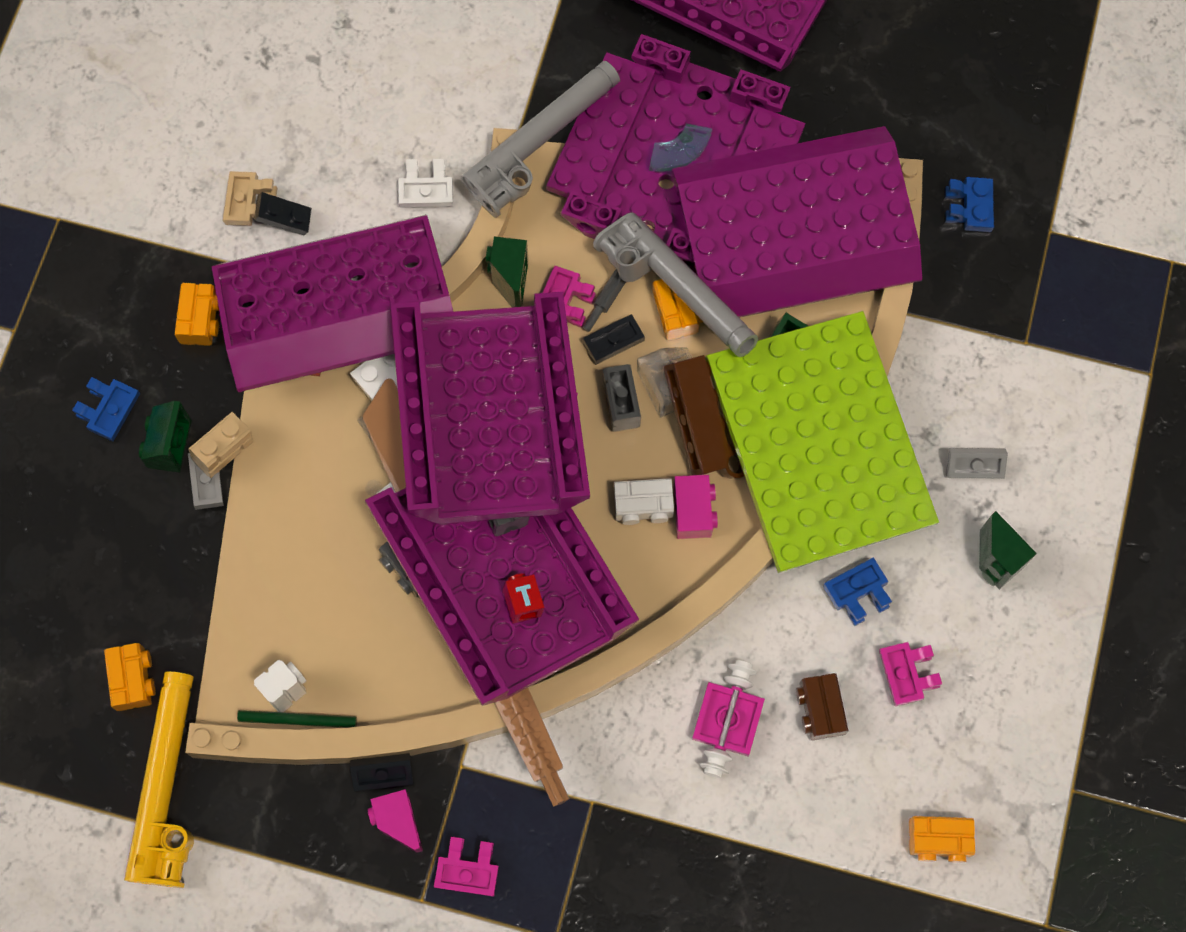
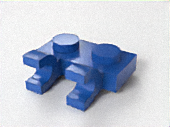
(978, 203)
(112, 410)
(855, 584)

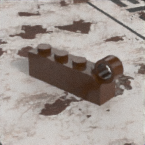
(699, 417)

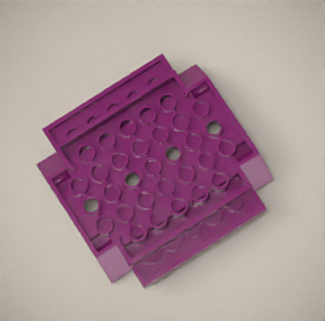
(613, 140)

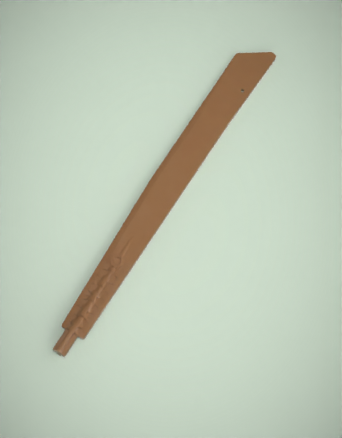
(519, 710)

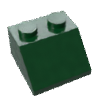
(509, 268)
(165, 437)
(1002, 551)

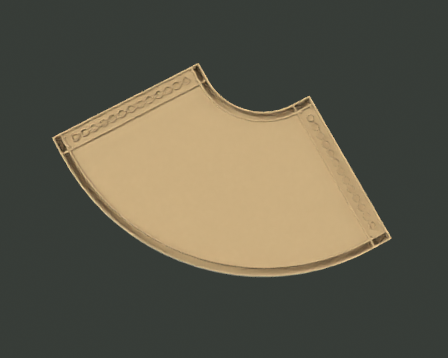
(304, 549)

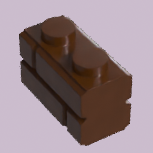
(822, 707)

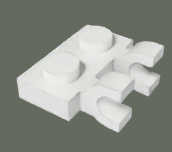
(425, 191)

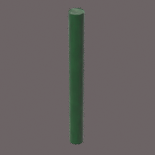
(297, 719)

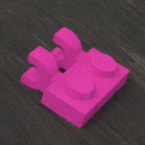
(568, 282)
(902, 673)
(465, 875)

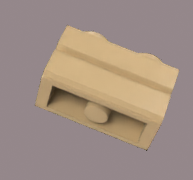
(221, 445)

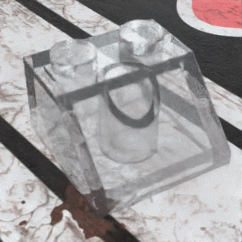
(653, 377)

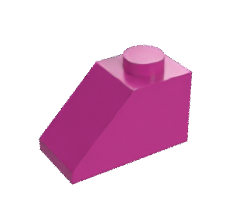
(396, 818)

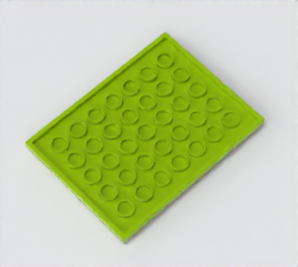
(821, 441)

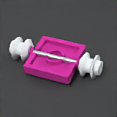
(728, 719)

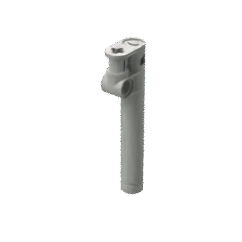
(492, 176)
(636, 243)

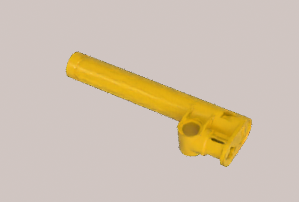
(151, 854)

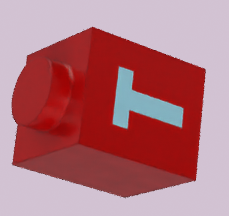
(523, 598)

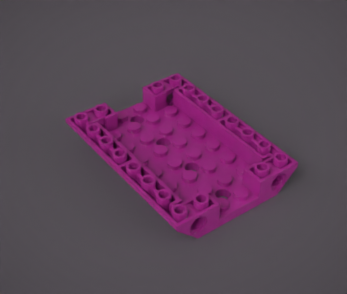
(337, 318)

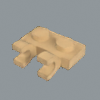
(241, 196)

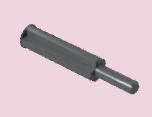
(605, 299)

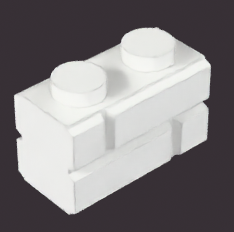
(643, 500)
(281, 685)

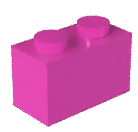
(693, 506)

